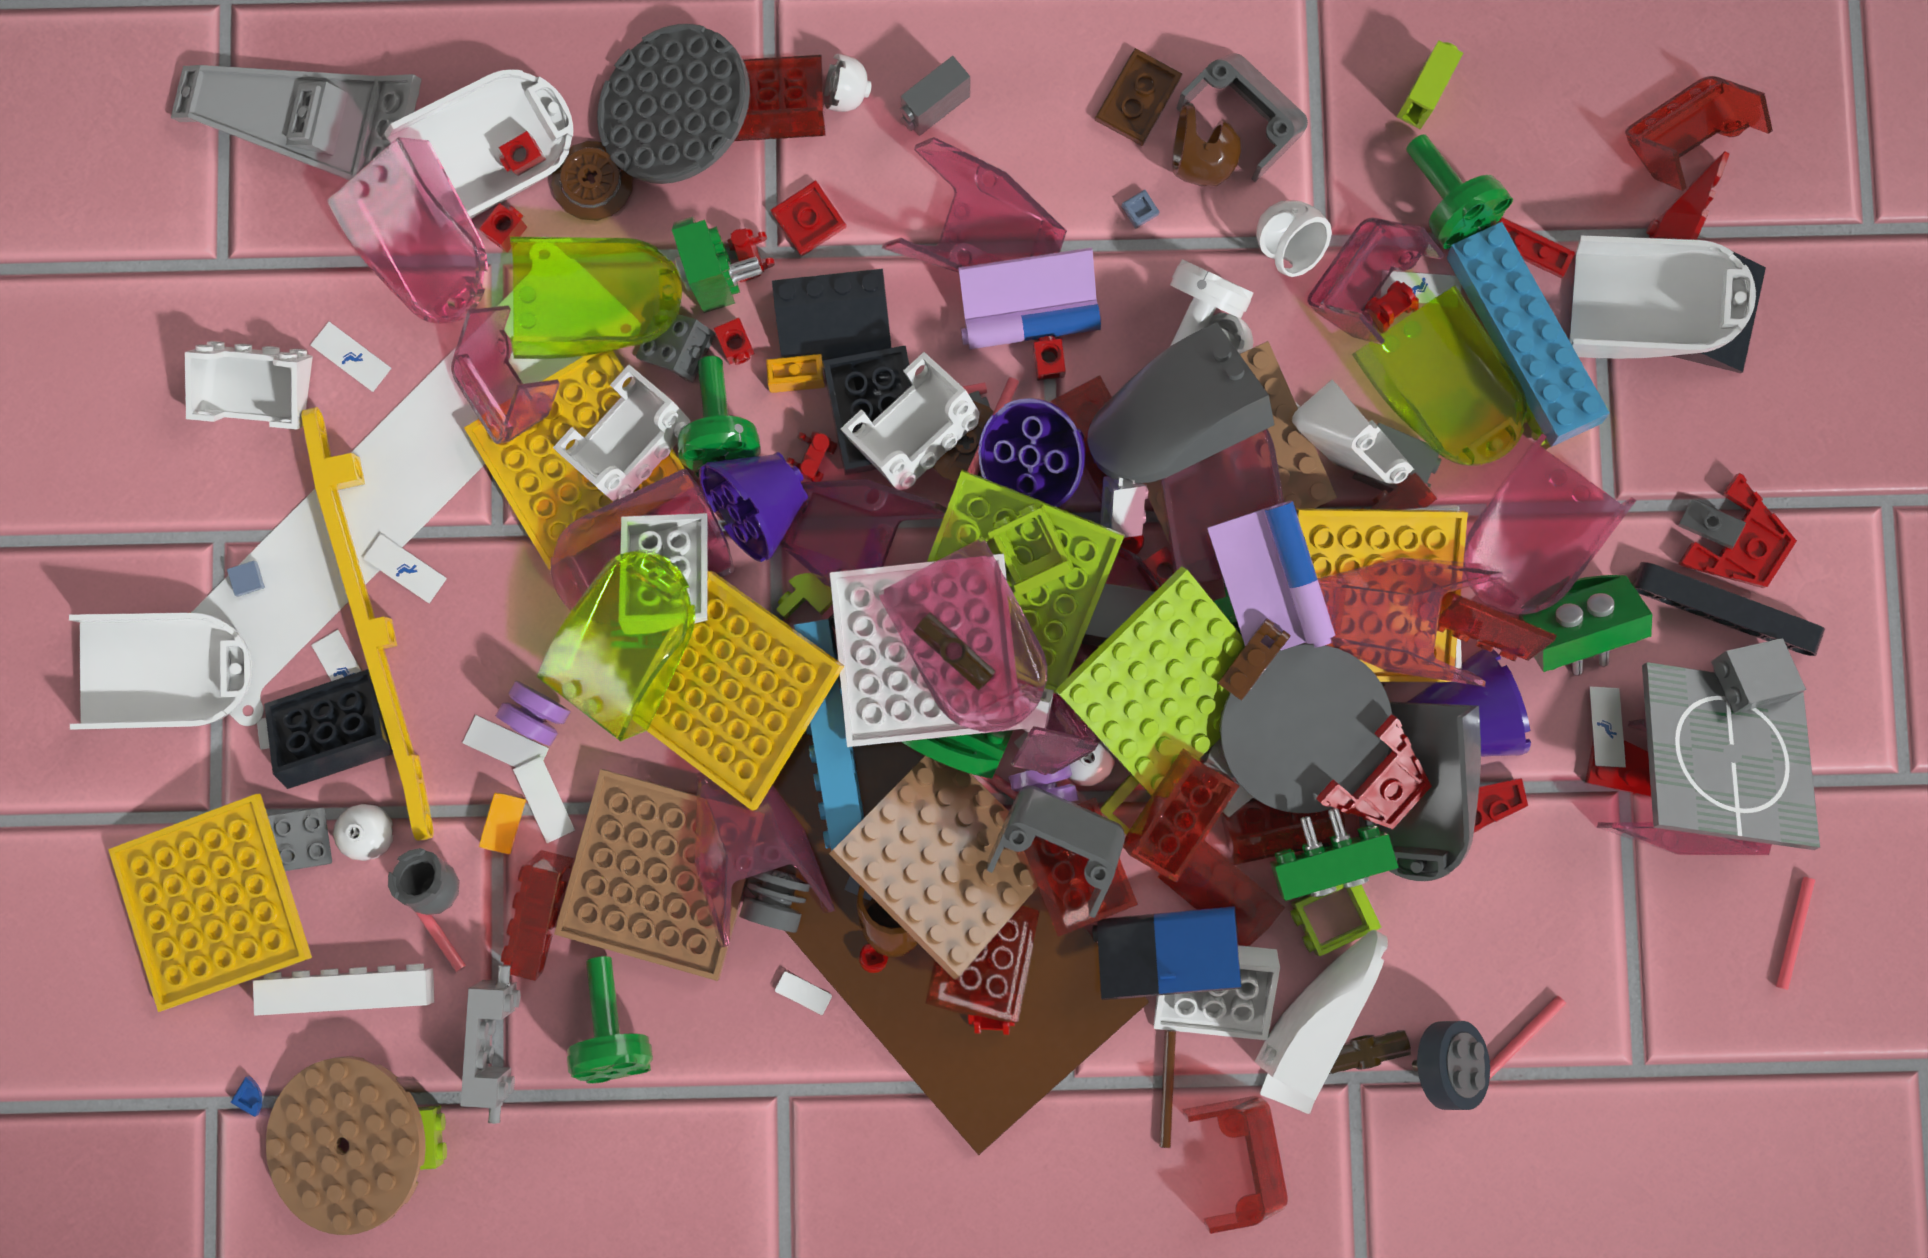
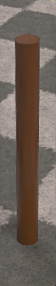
(1167, 1089)

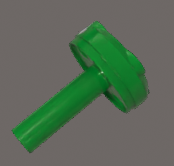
(1465, 206)
(716, 434)
(609, 1052)

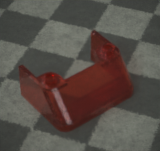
(1690, 119)
(1254, 1120)

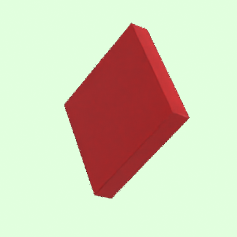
(808, 218)

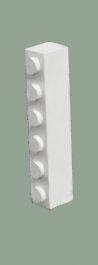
(343, 991)

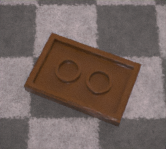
(1138, 97)

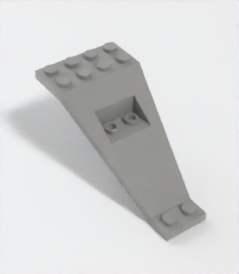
(307, 116)

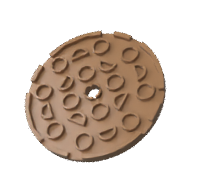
(385, 1139)

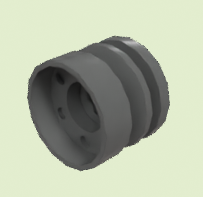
(775, 900)

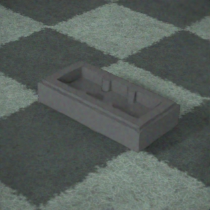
(1712, 524)

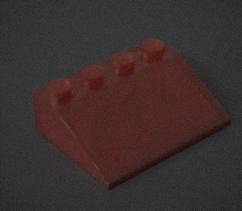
(784, 98)
(1064, 884)
(995, 978)

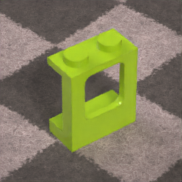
(1038, 572)

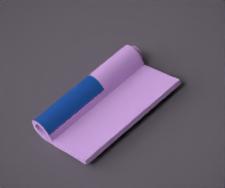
(1029, 298)
(1272, 576)

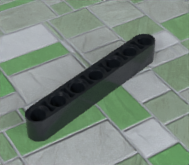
(1727, 608)

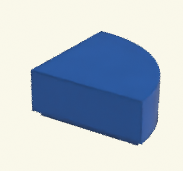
(248, 1097)

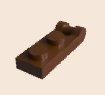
(1253, 660)

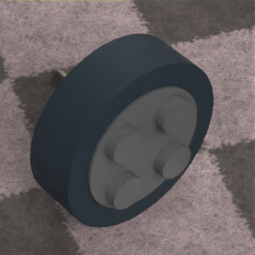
(1453, 1065)

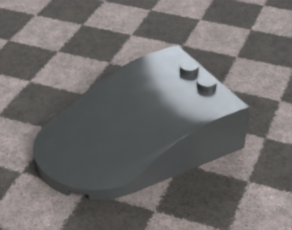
(1179, 410)
(1442, 823)

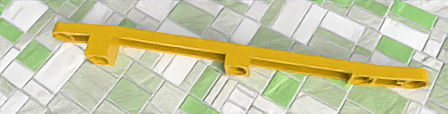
(374, 633)

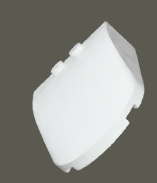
(479, 119)
(1656, 297)
(159, 670)
(1321, 1018)

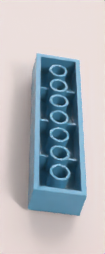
(1527, 334)
(835, 761)

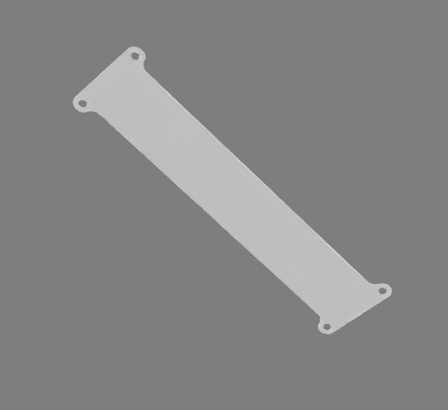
(409, 474)

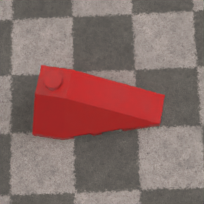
(1688, 212)

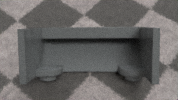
(1285, 119)
(1067, 826)

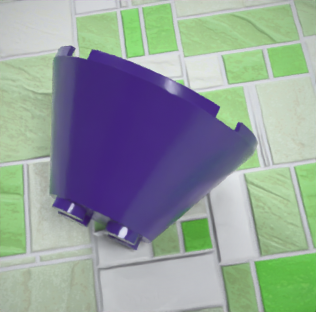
(1033, 450)
(755, 499)

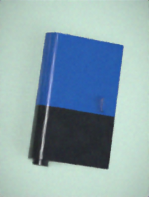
(1168, 953)

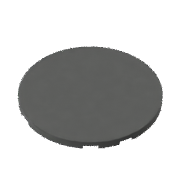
(673, 104)
(1304, 726)

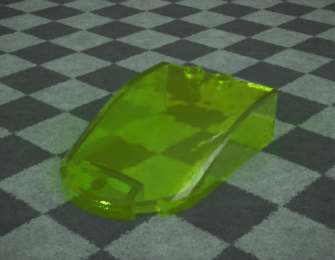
(589, 295)
(1448, 381)
(622, 642)

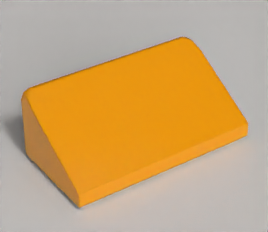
(795, 373)
(502, 823)

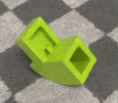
(807, 588)

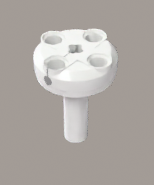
(1208, 294)

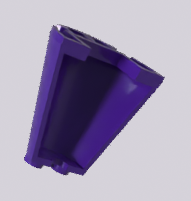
(1499, 702)

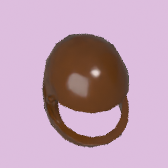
(1203, 161)
(882, 930)

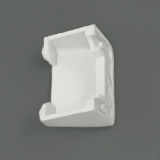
(1348, 438)

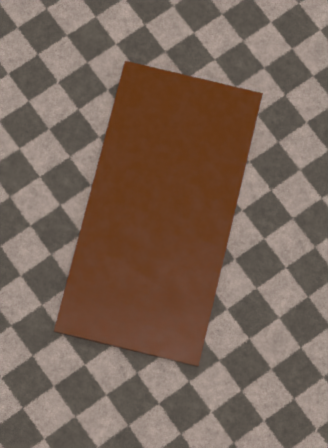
(972, 1078)

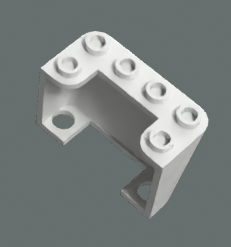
(247, 383)
(916, 426)
(627, 439)

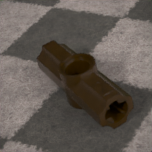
(940, 637)
(1371, 1050)

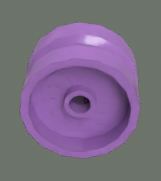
(531, 717)
(1046, 783)

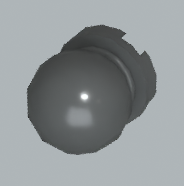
(424, 882)

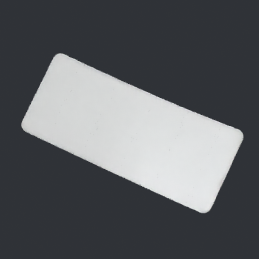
(803, 993)
(1284, 1094)

